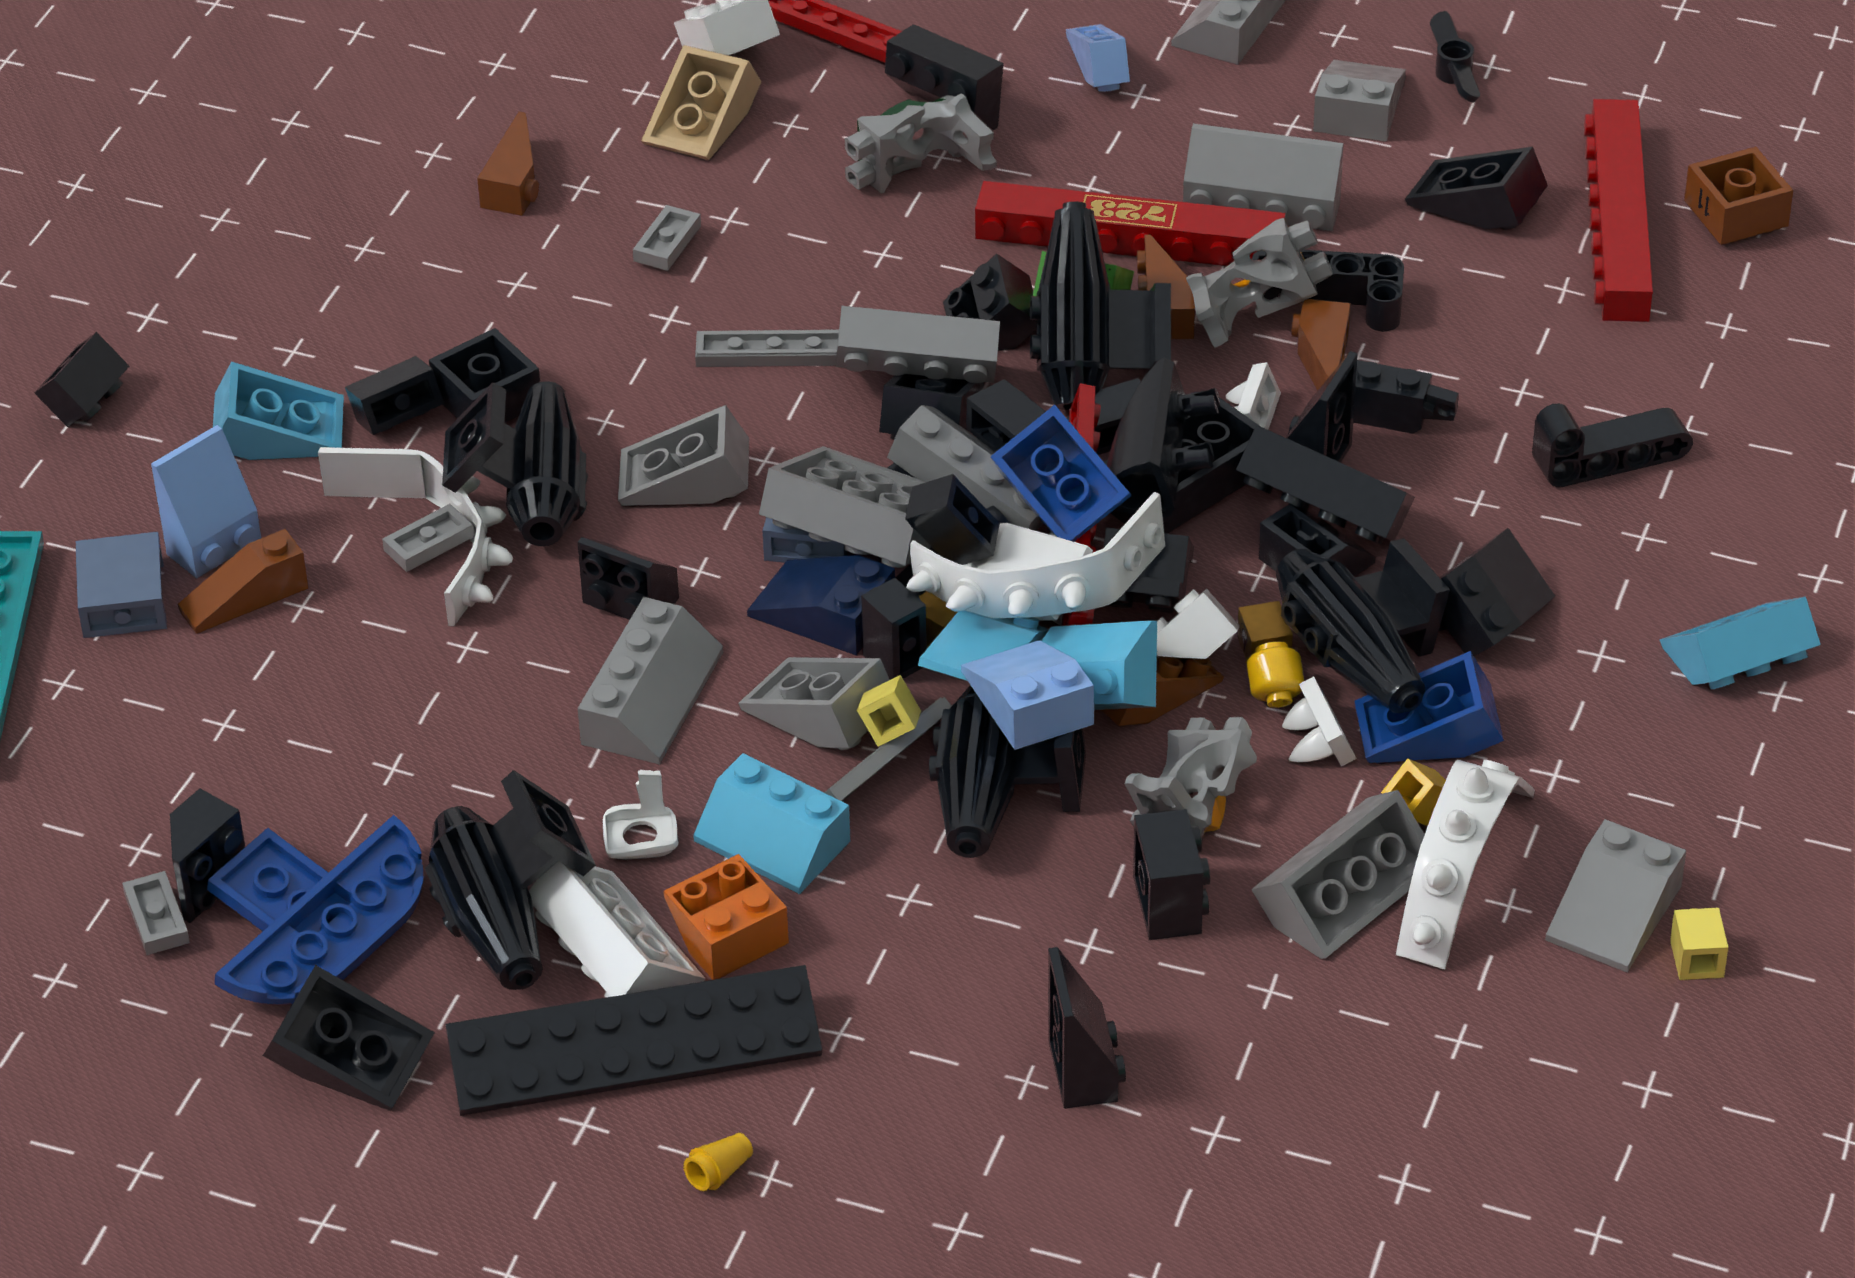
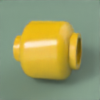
(1275, 674)

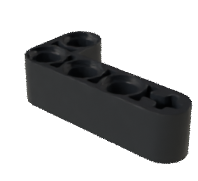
(1360, 280)
(1607, 448)

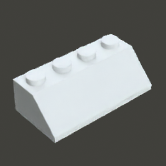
(609, 931)

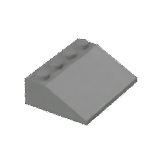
(843, 502)

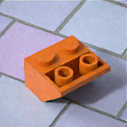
(728, 916)

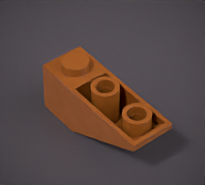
(1162, 269)
(1176, 683)

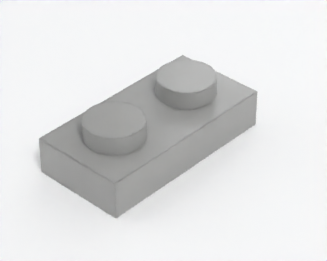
(667, 237)
(428, 537)
(155, 913)

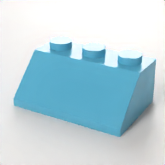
(1744, 642)
(1115, 658)
(773, 823)

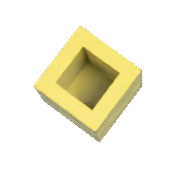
(889, 710)
(1699, 943)

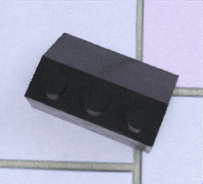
(940, 67)

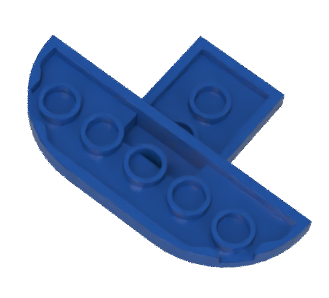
(313, 913)

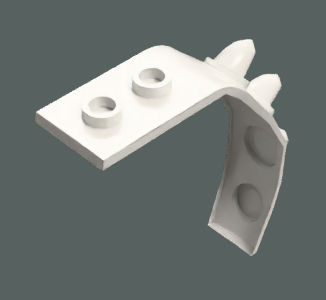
(418, 475)
(1050, 587)
(1448, 856)

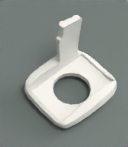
(648, 812)

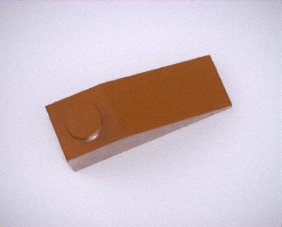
(508, 177)
(1321, 337)
(248, 581)

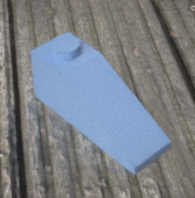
(1100, 56)

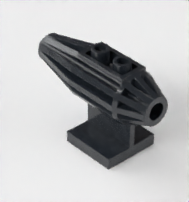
(1085, 324)
(535, 460)
(1360, 620)
(980, 769)
(485, 870)

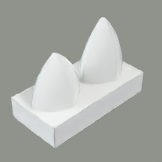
(1257, 395)
(1324, 740)

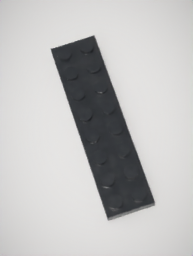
(633, 1040)

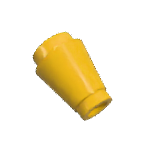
(715, 1162)

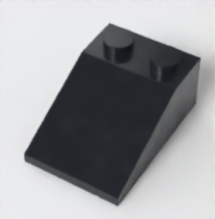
(1482, 188)
(908, 392)
(1329, 415)
(1492, 593)
(1080, 1038)
(348, 1041)

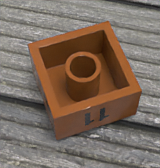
(1738, 195)

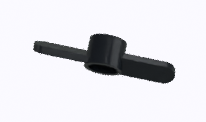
(1454, 57)

